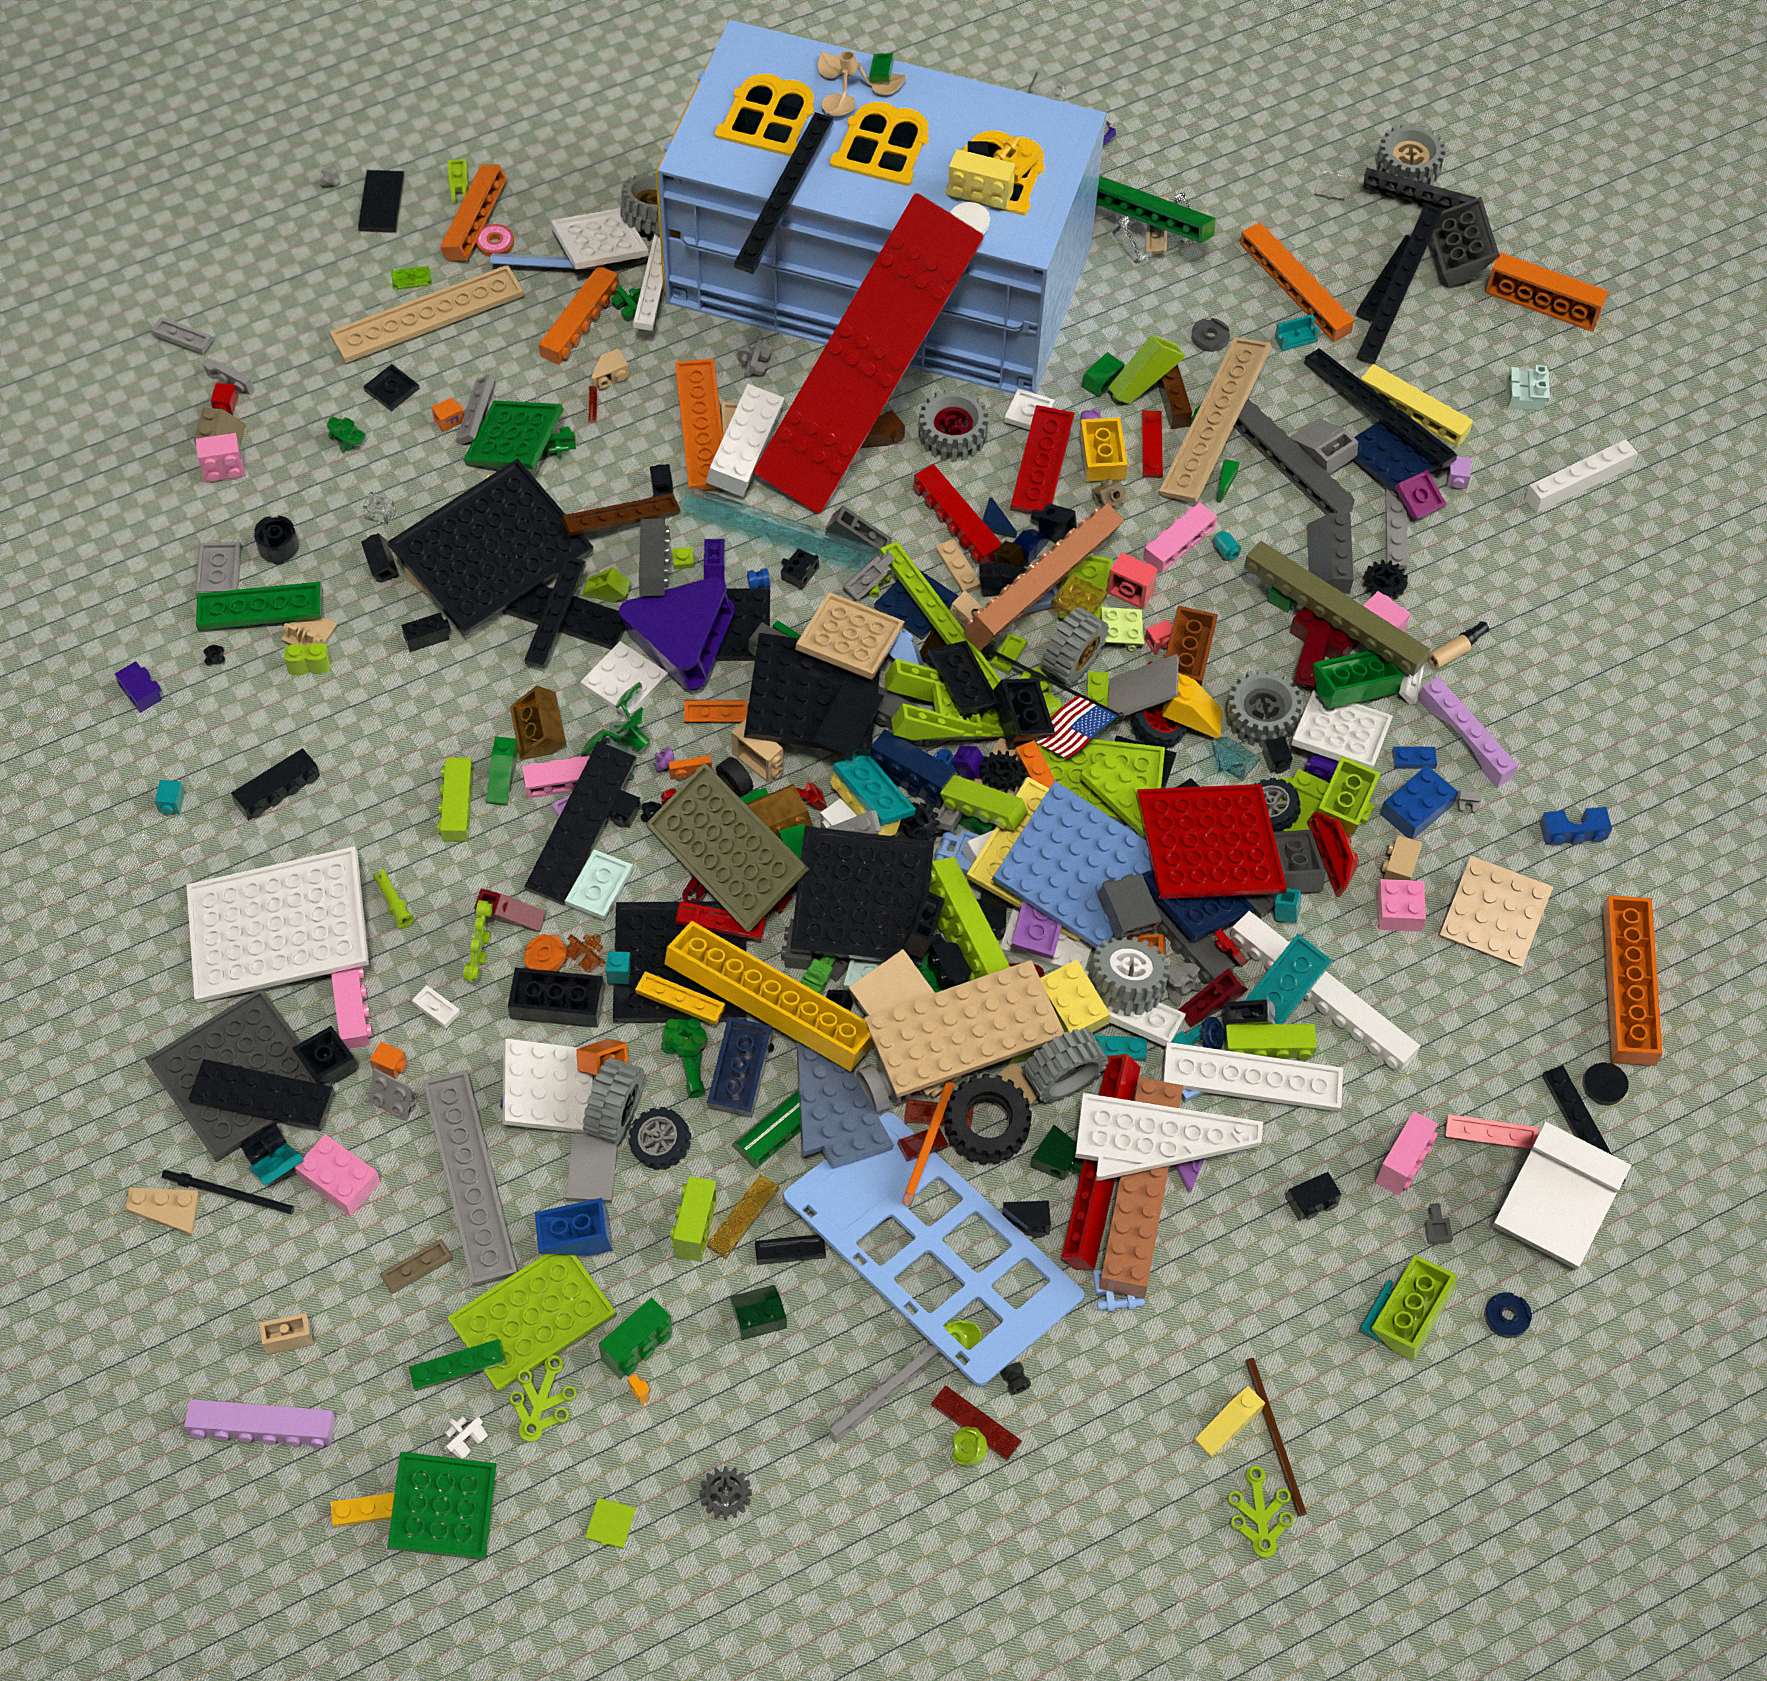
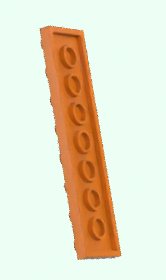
(699, 418)

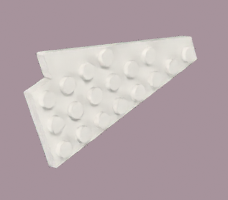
(1146, 1136)

